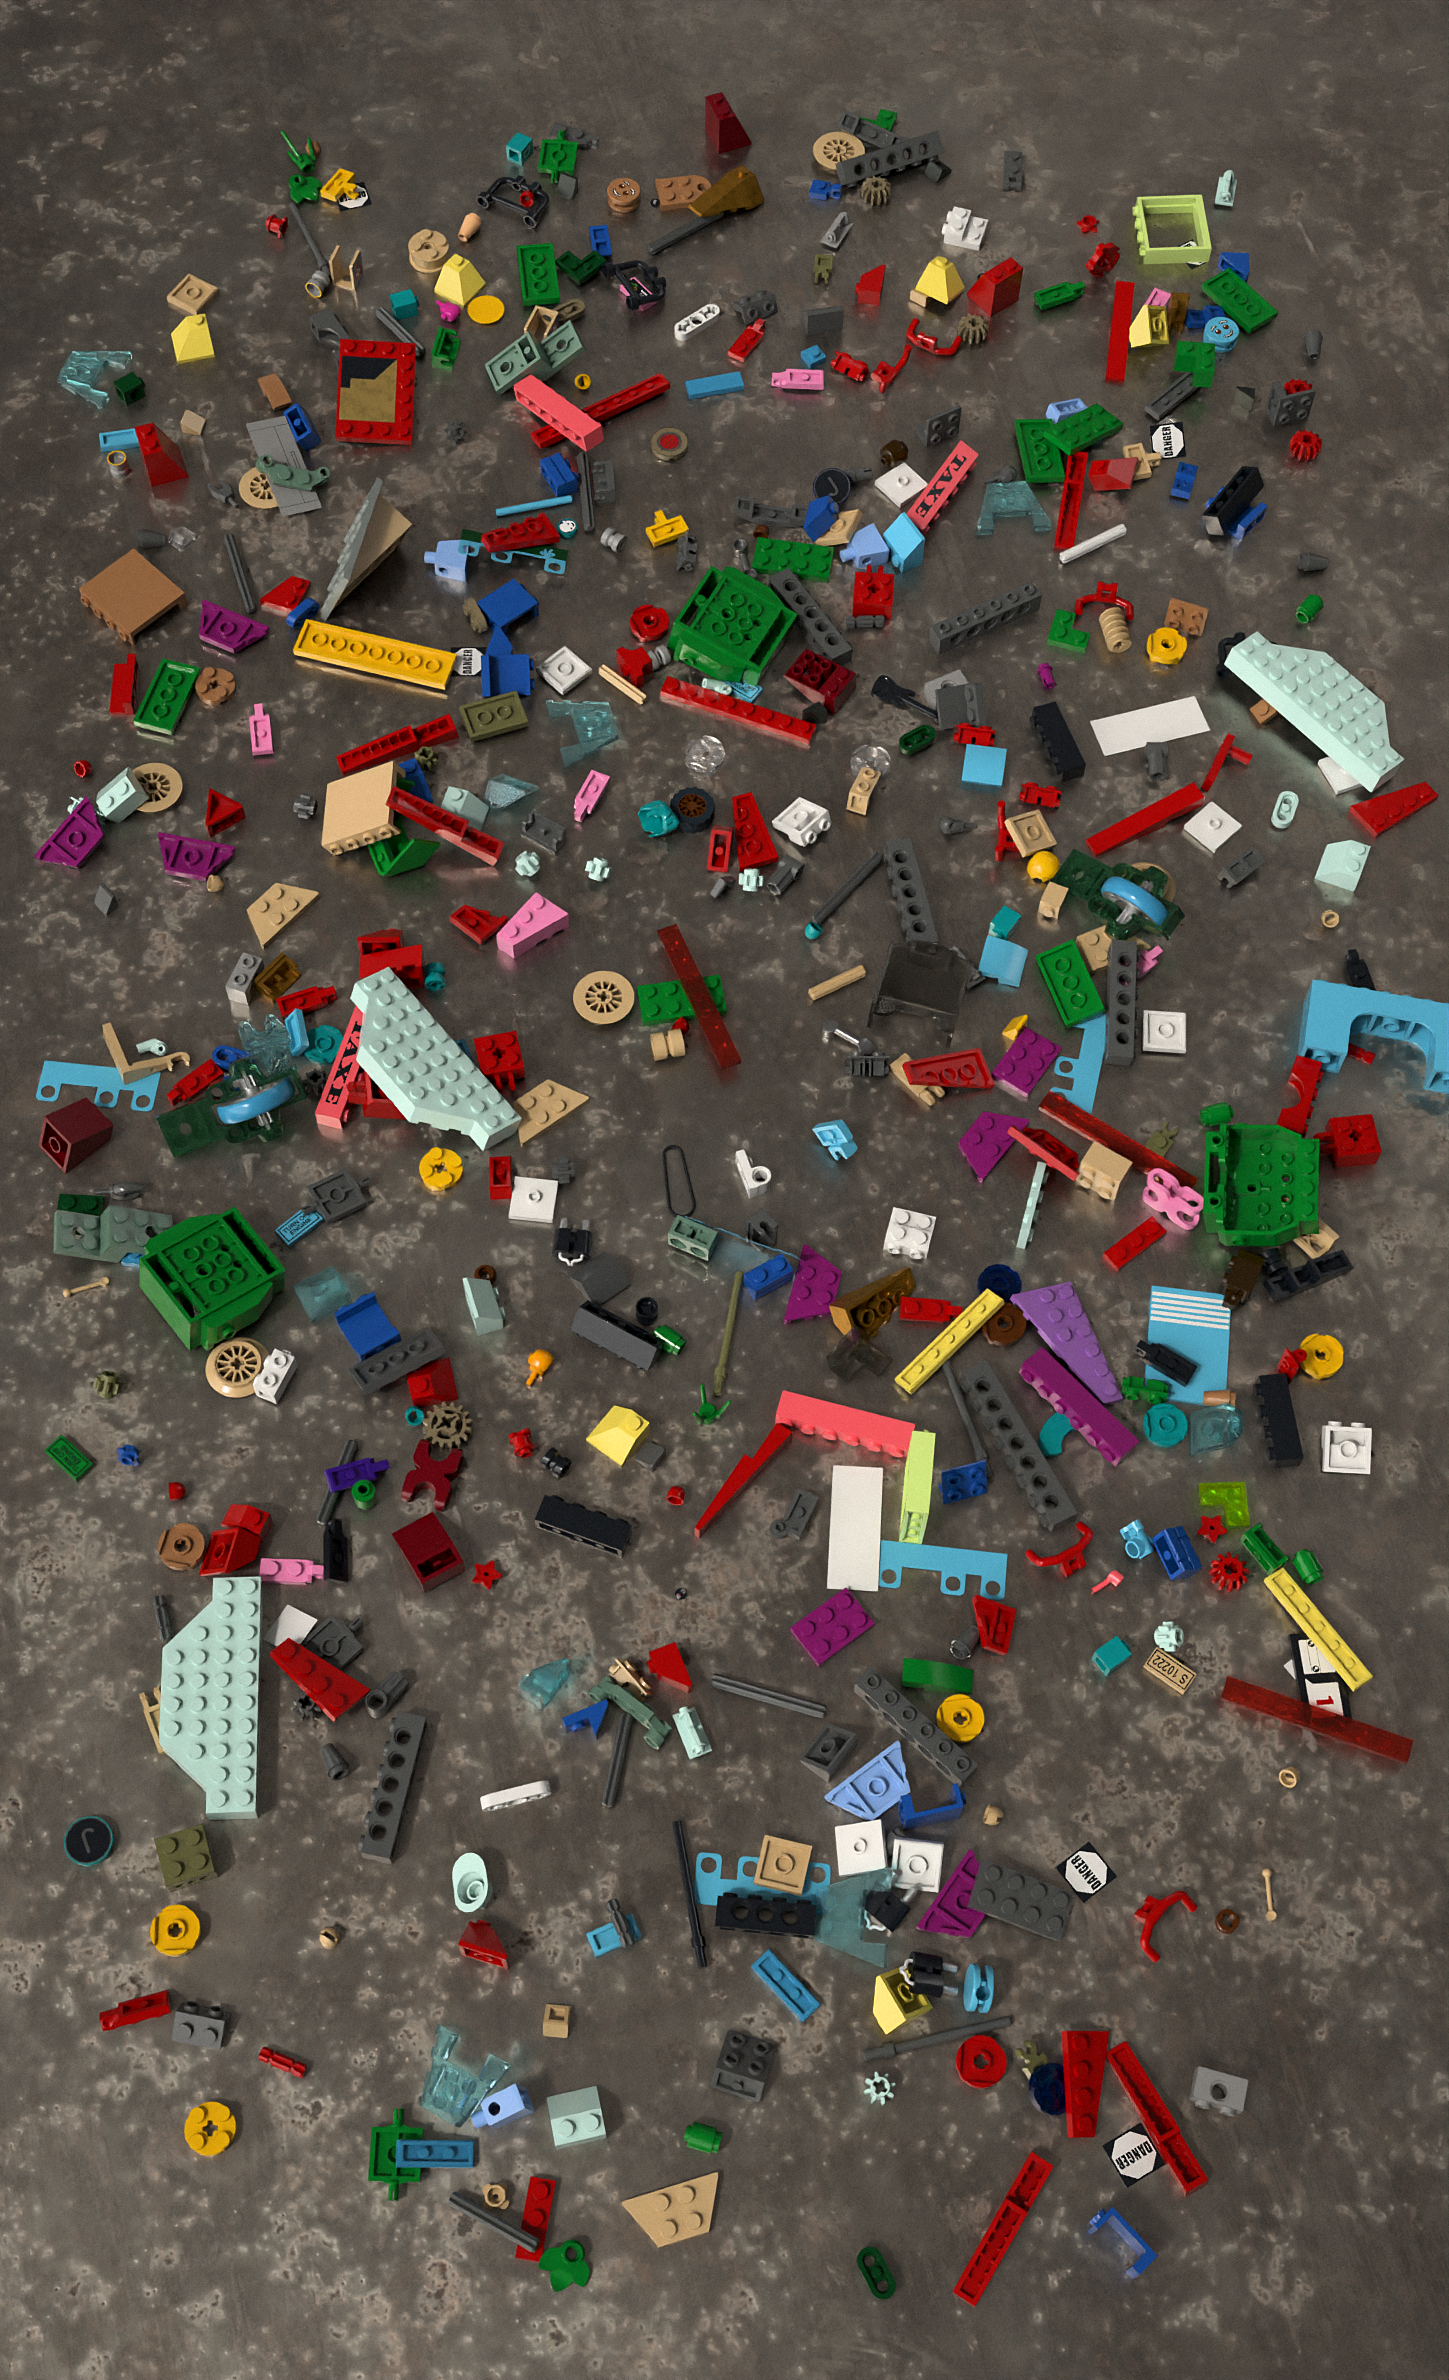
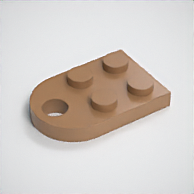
(680, 191)

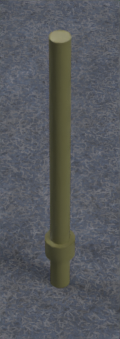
(721, 1371)

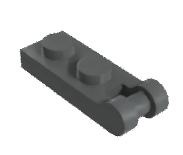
(1012, 170)

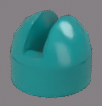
(813, 930)
(419, 1412)

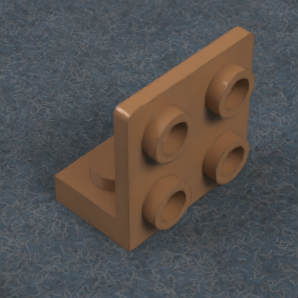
(1186, 617)

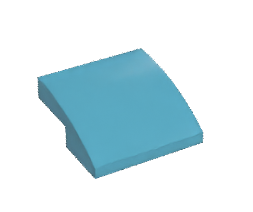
(984, 765)
(1003, 961)

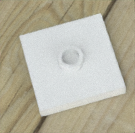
(901, 484)
(563, 670)
(1337, 777)
(1212, 827)
(1164, 1031)
(533, 1199)
(861, 1848)
(917, 1863)

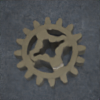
(454, 1419)

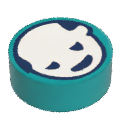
(567, 528)

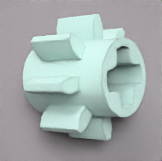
(527, 863)
(598, 869)
(751, 879)
(1169, 1636)
(876, 2081)

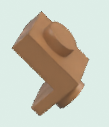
(1264, 712)

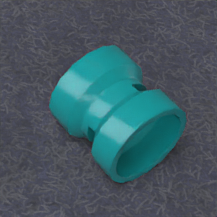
(435, 976)

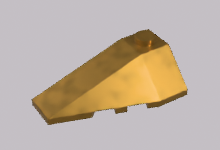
(733, 191)
(872, 1303)

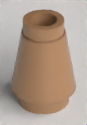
(1218, 1397)

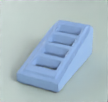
(1064, 409)

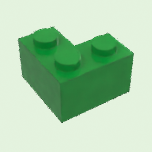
(1198, 359)

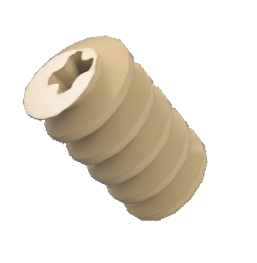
(1115, 630)

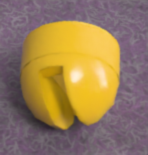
(585, 381)

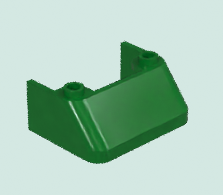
(396, 853)

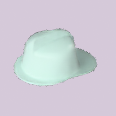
(471, 1883)

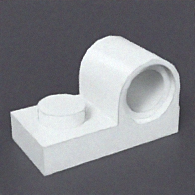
(750, 1174)

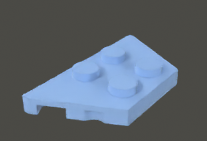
(874, 1786)

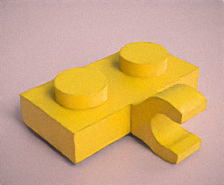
(340, 183)
(665, 530)

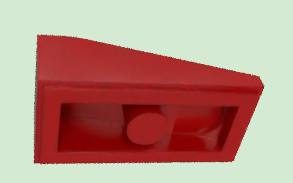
(500, 1177)

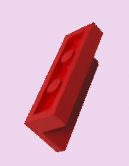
(124, 687)

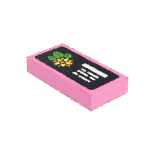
(641, 290)

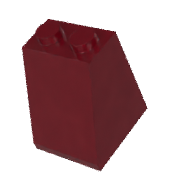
(723, 125)
(74, 1133)

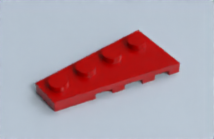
(526, 534)
(1392, 808)
(1083, 2076)

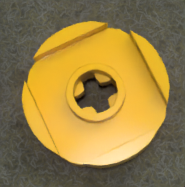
(1166, 655)
(441, 1157)
(1333, 1356)
(967, 1708)
(165, 1921)
(221, 2139)

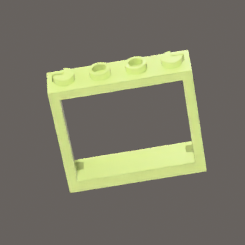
(1173, 204)
(917, 1487)

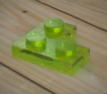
(1230, 1497)

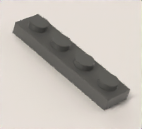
(1171, 396)

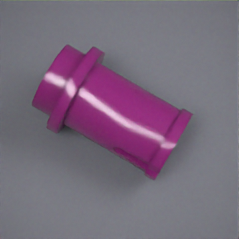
(1045, 672)

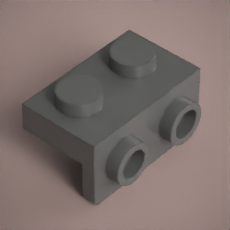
(756, 305)
(200, 2025)

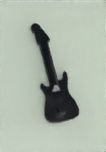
(887, 690)

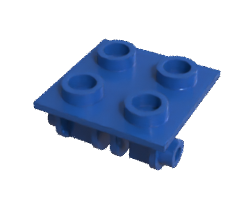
(963, 1482)

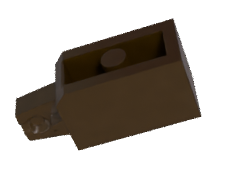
(1241, 1279)

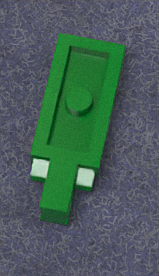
(1058, 294)

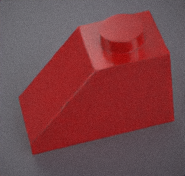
(871, 286)
(720, 848)
(248, 1518)
(669, 1667)

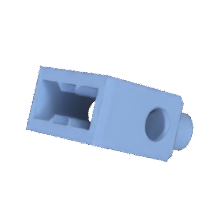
(866, 548)
(449, 561)
(513, 2104)

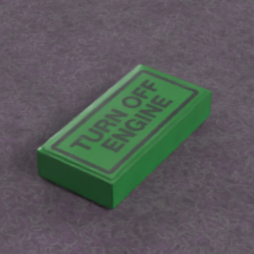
(69, 1458)

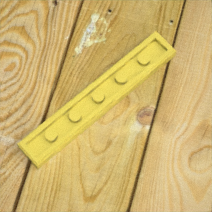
(949, 1341)
(1318, 1629)

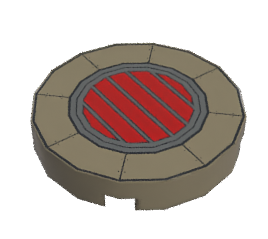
(669, 443)

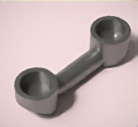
(740, 550)
(831, 1029)

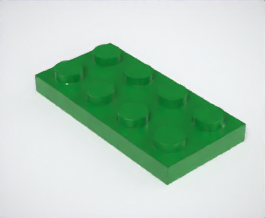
(538, 274)
(1239, 300)
(1083, 429)
(1038, 455)
(803, 559)
(167, 696)
(1070, 983)
(667, 1001)

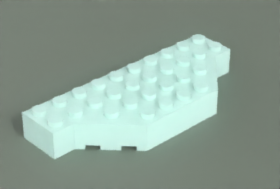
(1322, 704)
(423, 1066)
(215, 1698)

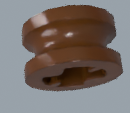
(1224, 1929)

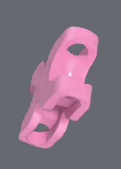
(1173, 1199)

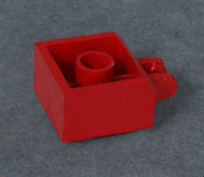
(873, 593)
(500, 1059)
(372, 1098)
(1351, 1141)

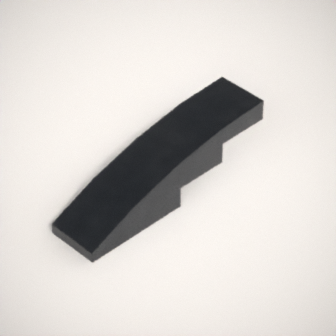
(1305, 1277)

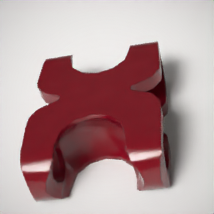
(432, 1475)

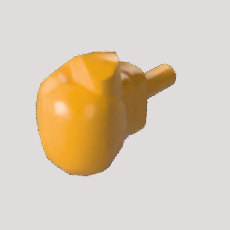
(539, 1363)

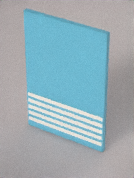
(1195, 1329)

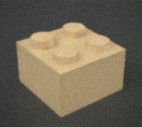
(1104, 1171)

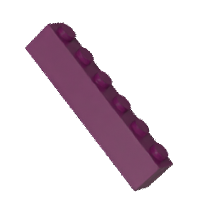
(1079, 1406)

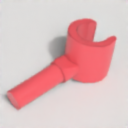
(1114, 1577)

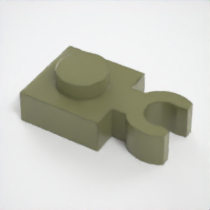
(823, 267)
(1161, 1142)
(1031, 2058)

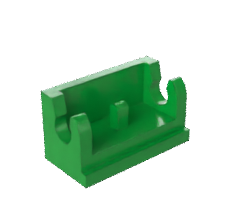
(445, 349)
(1264, 1549)

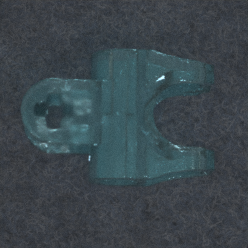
(268, 1045)

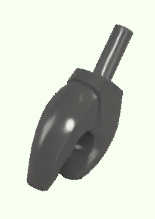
(225, 494)
(122, 1190)

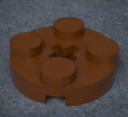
(1011, 1334)

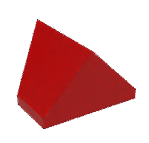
(222, 813)

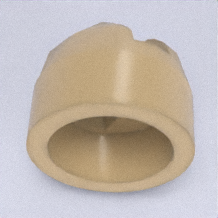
(215, 883)
(1331, 921)
(1289, 1780)
(991, 1814)
(325, 1941)

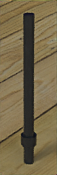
(697, 1941)

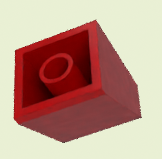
(998, 287)
(160, 455)

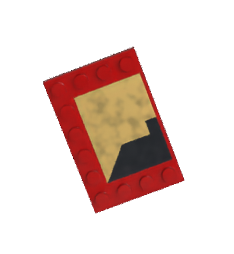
(375, 392)

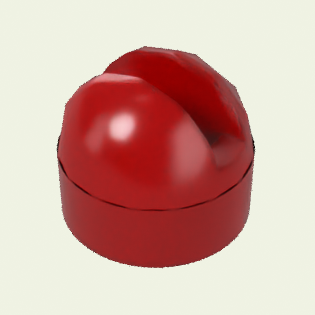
(524, 202)
(82, 768)
(682, 1024)
(176, 1490)
(676, 1495)

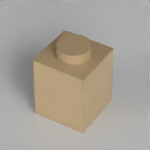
(1053, 900)

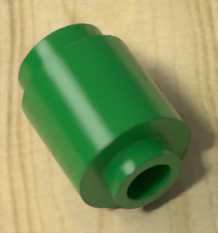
(1309, 608)
(1216, 1114)
(673, 1340)
(364, 1494)
(1308, 1566)
(703, 2137)

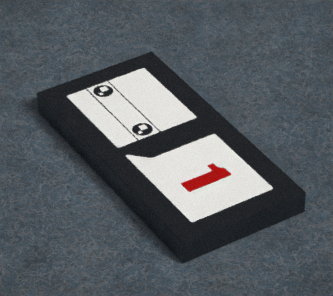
(1316, 1678)

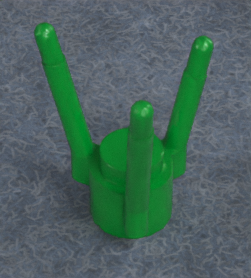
(304, 161)
(708, 1412)

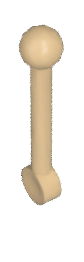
(103, 1282)
(1270, 1915)

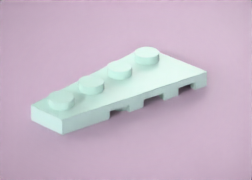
(1031, 1213)

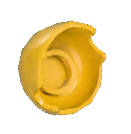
(1043, 866)

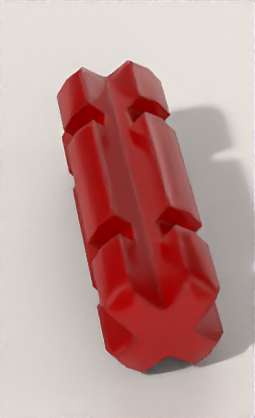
(1359, 1053)
(282, 2062)

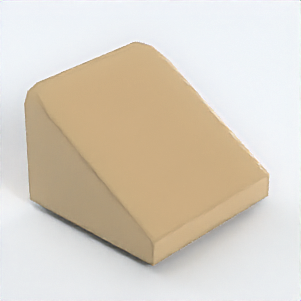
(920, 298)
(192, 423)
(556, 2021)

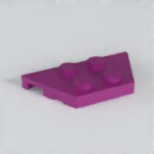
(228, 628)
(74, 838)
(193, 857)
(988, 1141)
(813, 1287)
(949, 1910)

